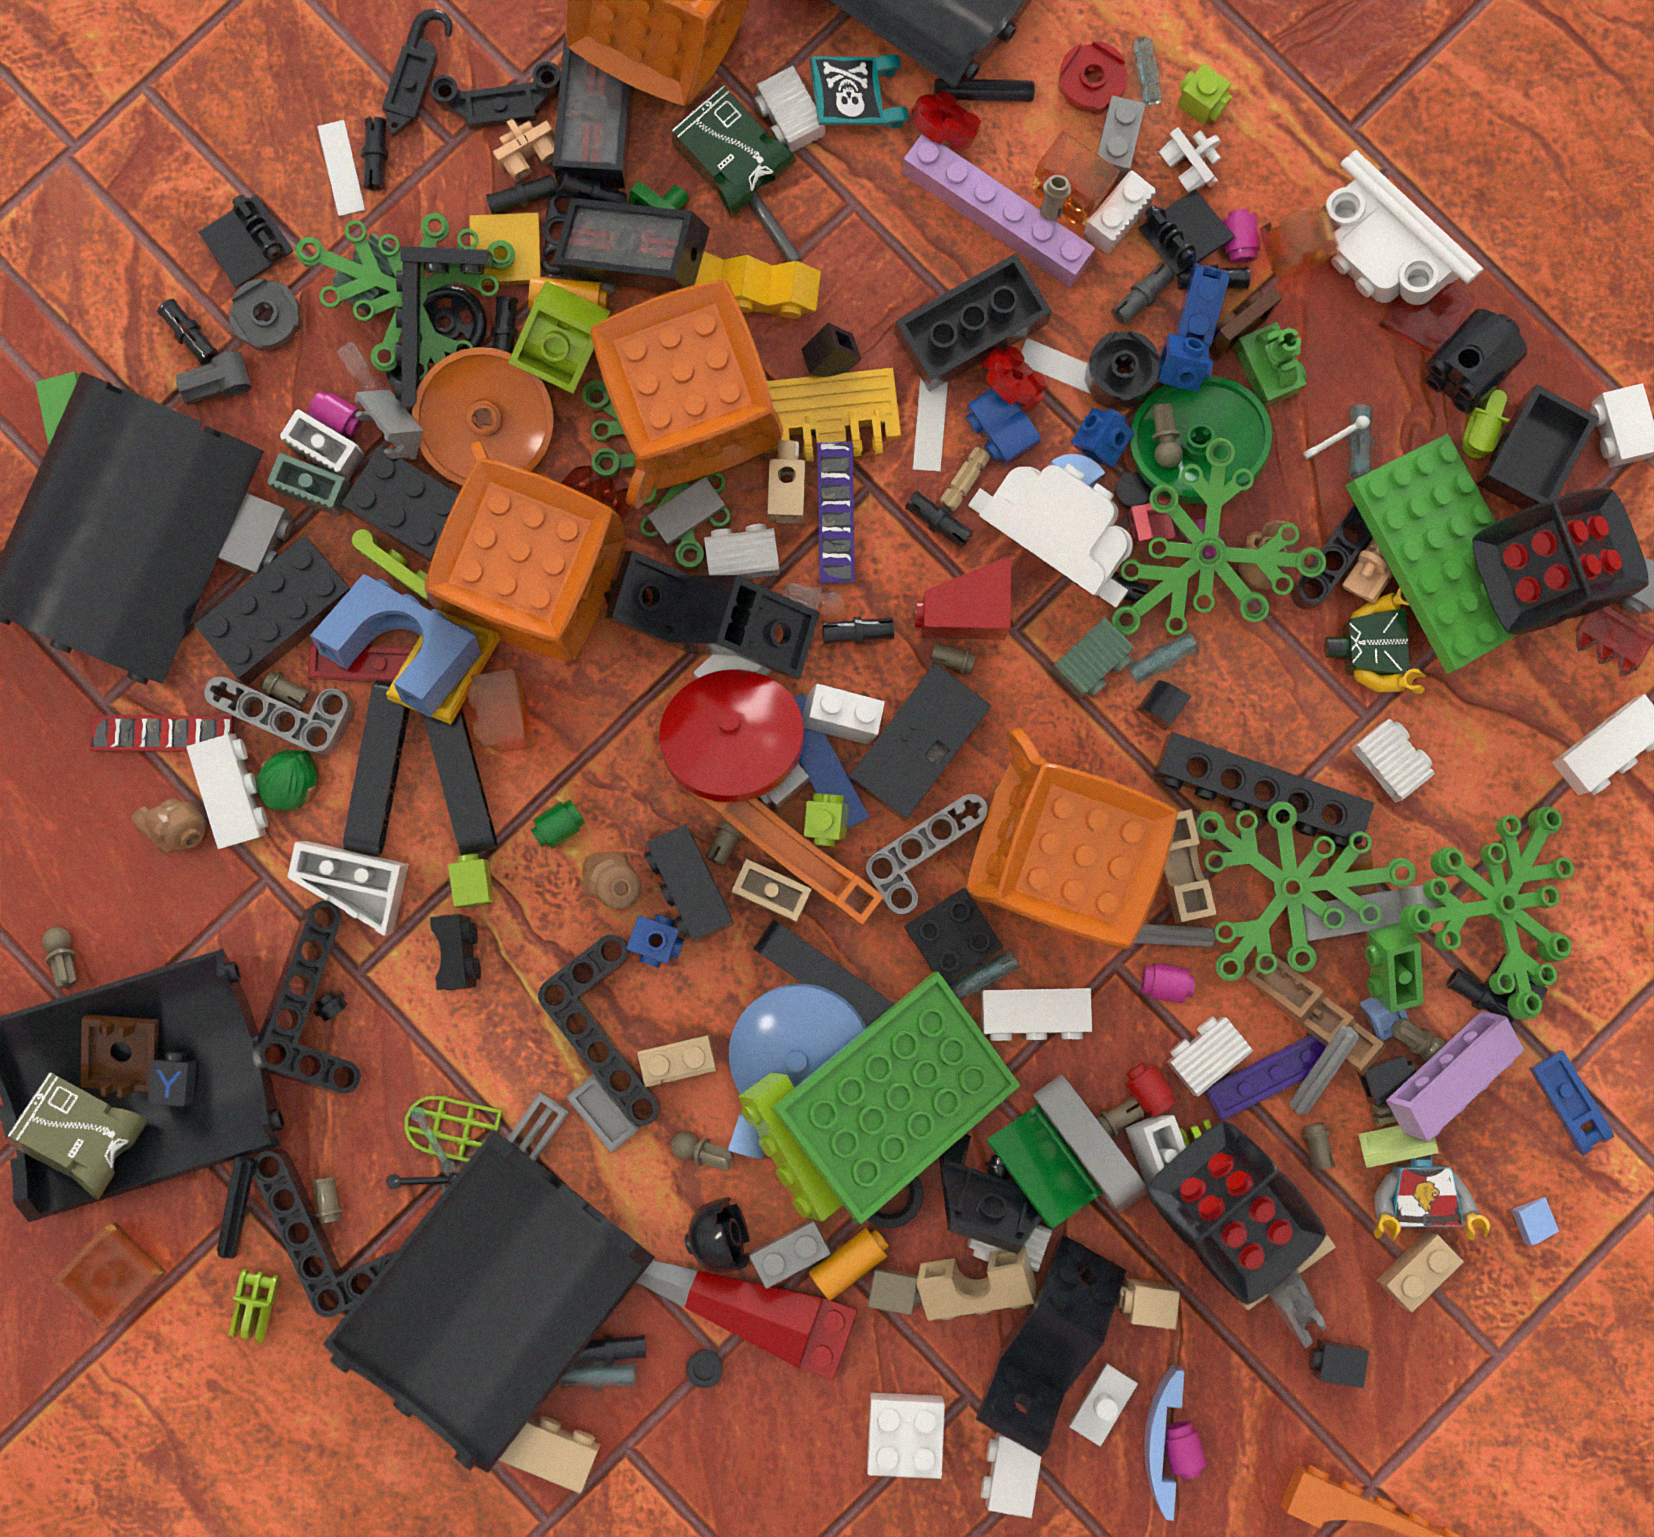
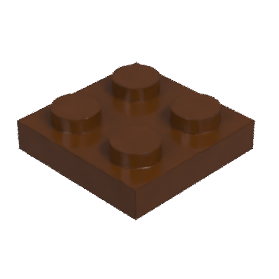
(1257, 311)

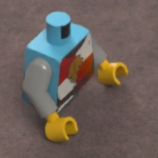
(1425, 1198)

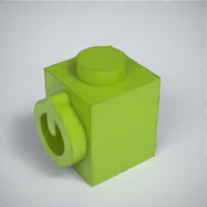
(1204, 94)
(826, 819)

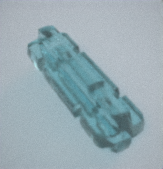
(1147, 70)

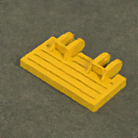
(837, 404)

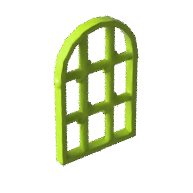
(440, 1114)

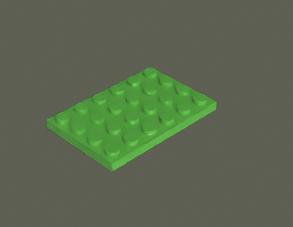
(1424, 523)
(896, 1097)

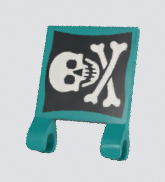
(850, 91)

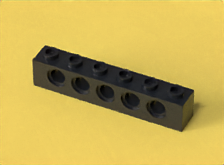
(1351, 811)

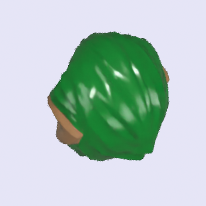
(287, 780)

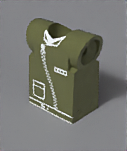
(75, 1133)

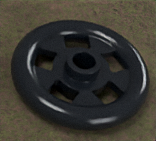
(461, 300)

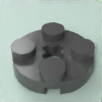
(245, 311)

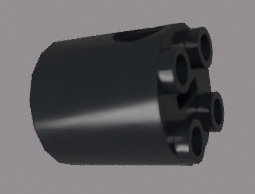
(1476, 359)

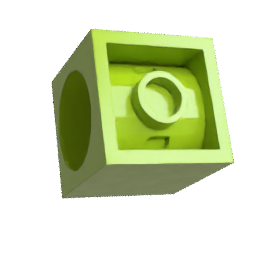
(558, 337)

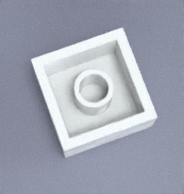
(905, 1435)

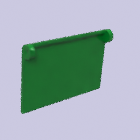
(1044, 1167)

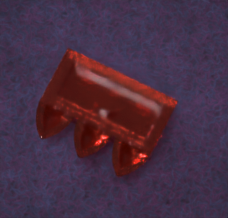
(600, 489)
(1615, 637)

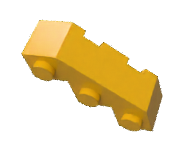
(764, 288)

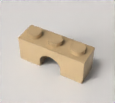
(1186, 886)
(951, 1294)

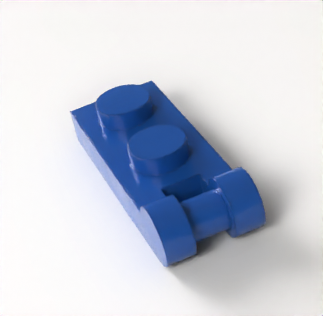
(1571, 1101)

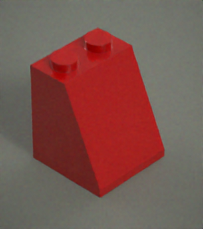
(969, 605)

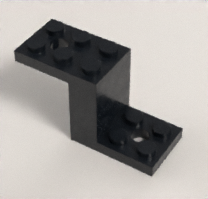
(712, 614)
(1051, 1345)

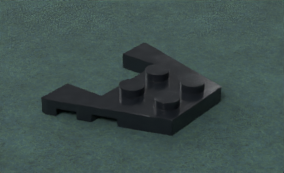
(984, 1204)

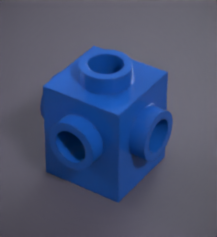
(1184, 362)
(1103, 436)
(642, 938)

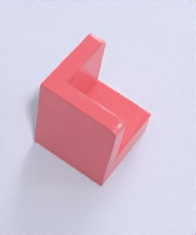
(1147, 523)

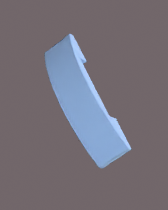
(1168, 1394)

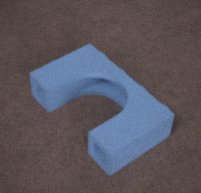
(376, 608)

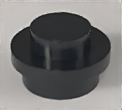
(330, 1004)

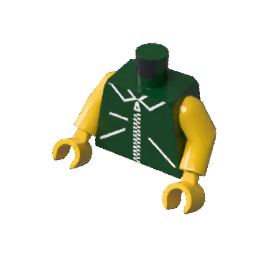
(1377, 646)

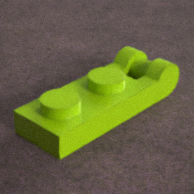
(392, 562)

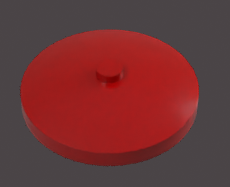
(731, 735)

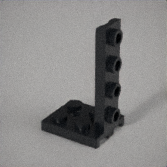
(408, 316)

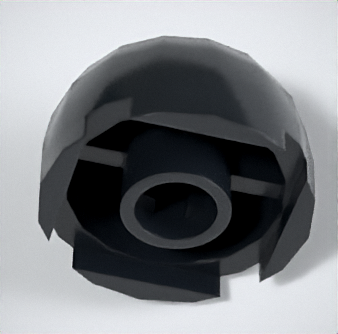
(718, 1236)

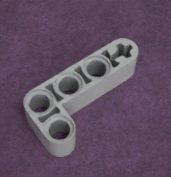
(275, 711)
(929, 846)
(1389, 902)
(1091, 1144)

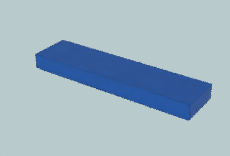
(826, 770)

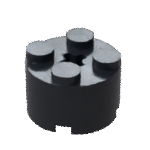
(1112, 353)

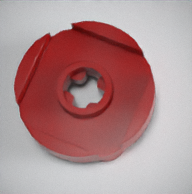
(1087, 58)
(943, 119)
(1014, 378)

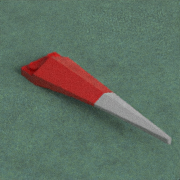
(782, 1321)

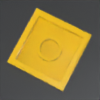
(522, 233)

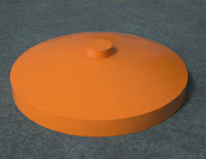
(483, 399)

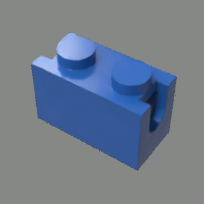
(1202, 303)

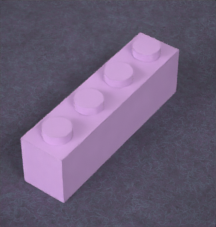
(1455, 1075)

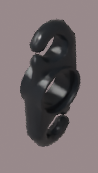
(553, 217)

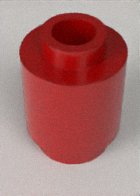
(1150, 1089)

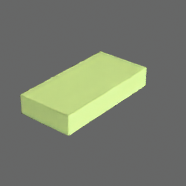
(1393, 1145)

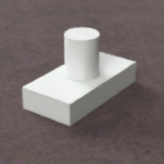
(1102, 1404)

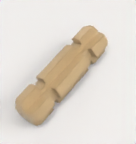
(965, 478)

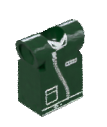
(730, 149)

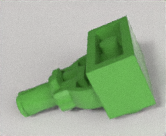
(1270, 363)

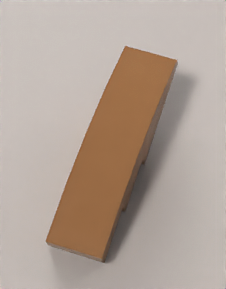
(1313, 1010)

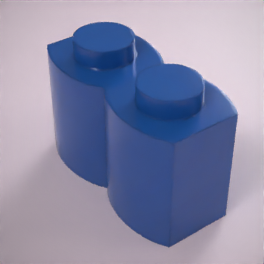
(1003, 426)

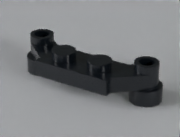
(498, 104)

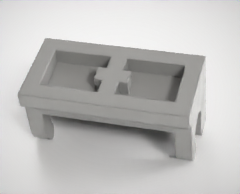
(391, 419)
(1296, 1307)

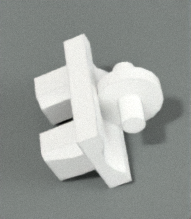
(1180, 147)

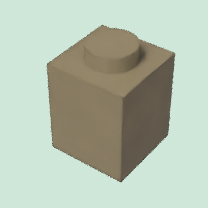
(893, 1291)

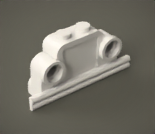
(1390, 241)
(1062, 524)

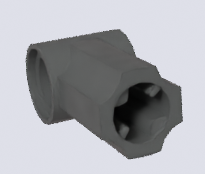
(223, 376)

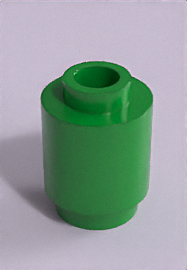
(557, 824)

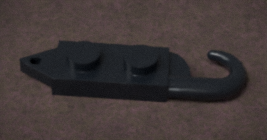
(413, 73)

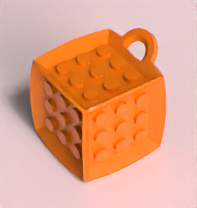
(655, 44)
(686, 386)
(525, 558)
(1071, 848)

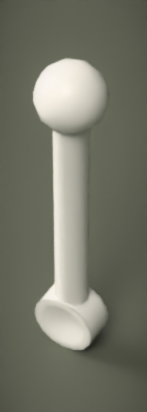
(1361, 423)

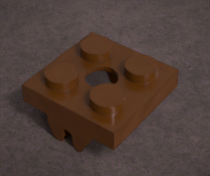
(98, 1065)

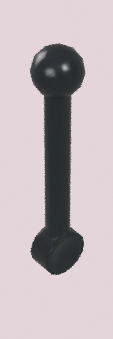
(395, 1181)

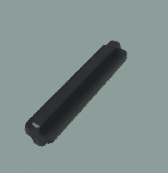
(989, 89)
(235, 1207)

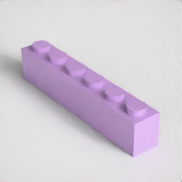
(997, 210)

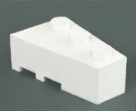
(354, 881)

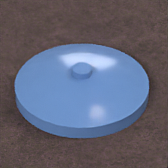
(790, 1033)

